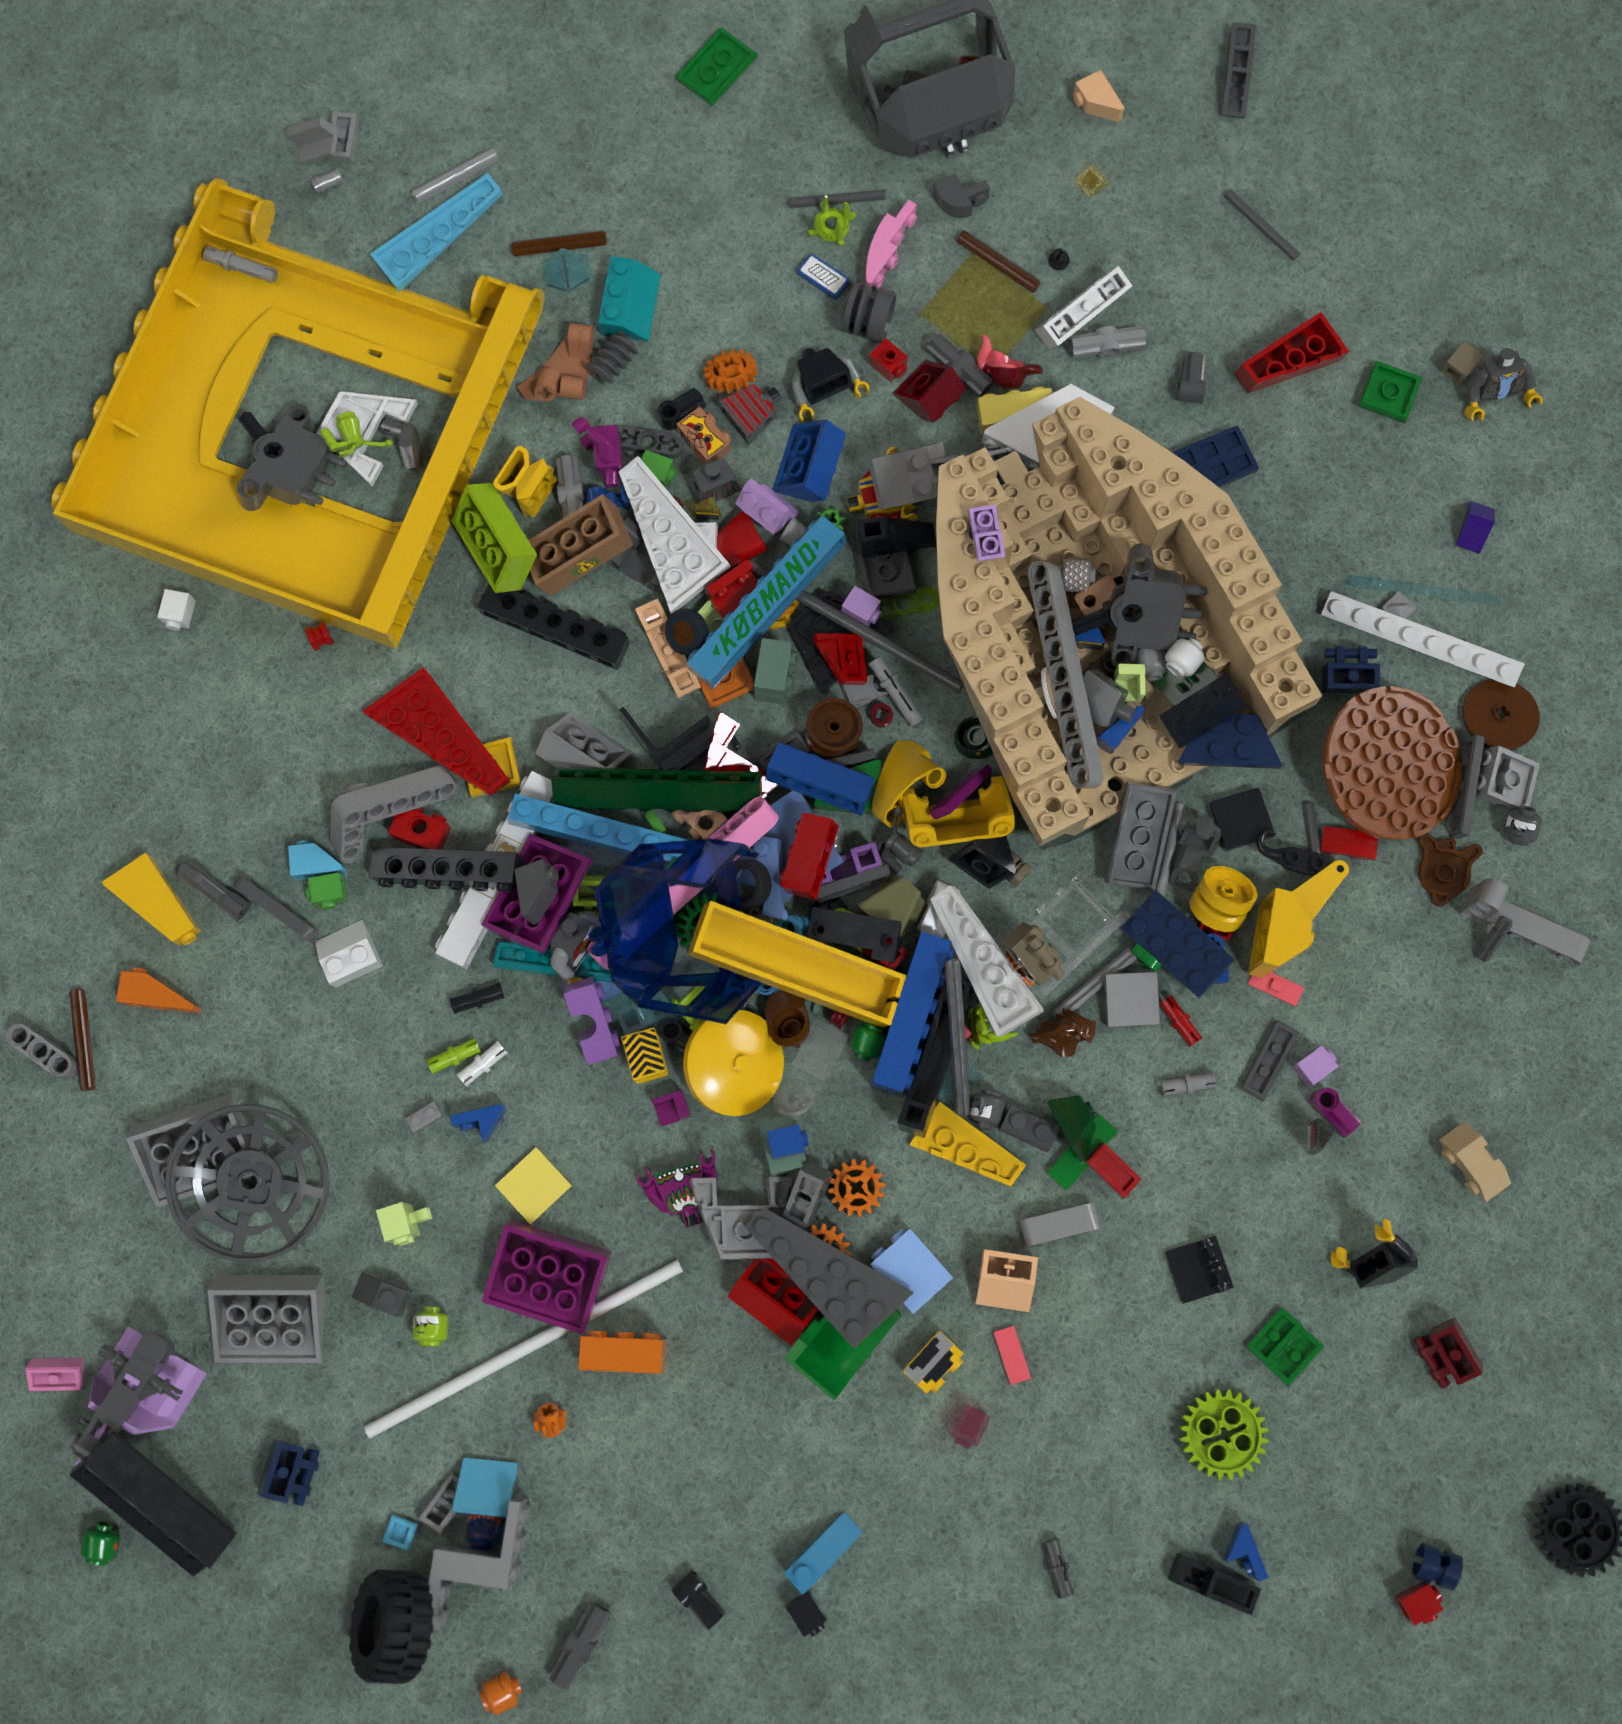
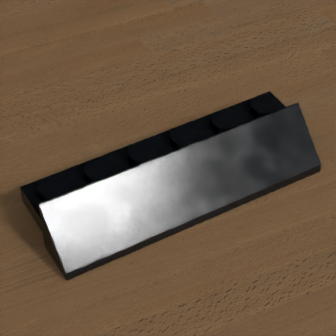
(153, 1504)

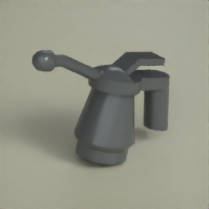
(900, 847)

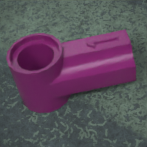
(1336, 1112)

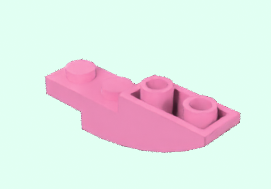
(885, 243)

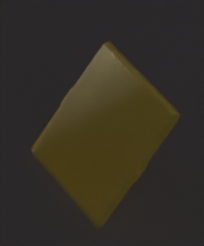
(980, 303)

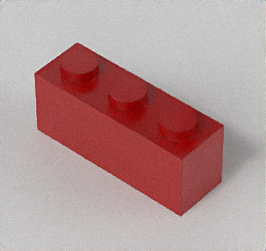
(809, 855)

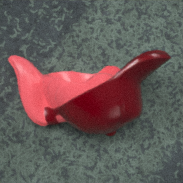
(1002, 369)

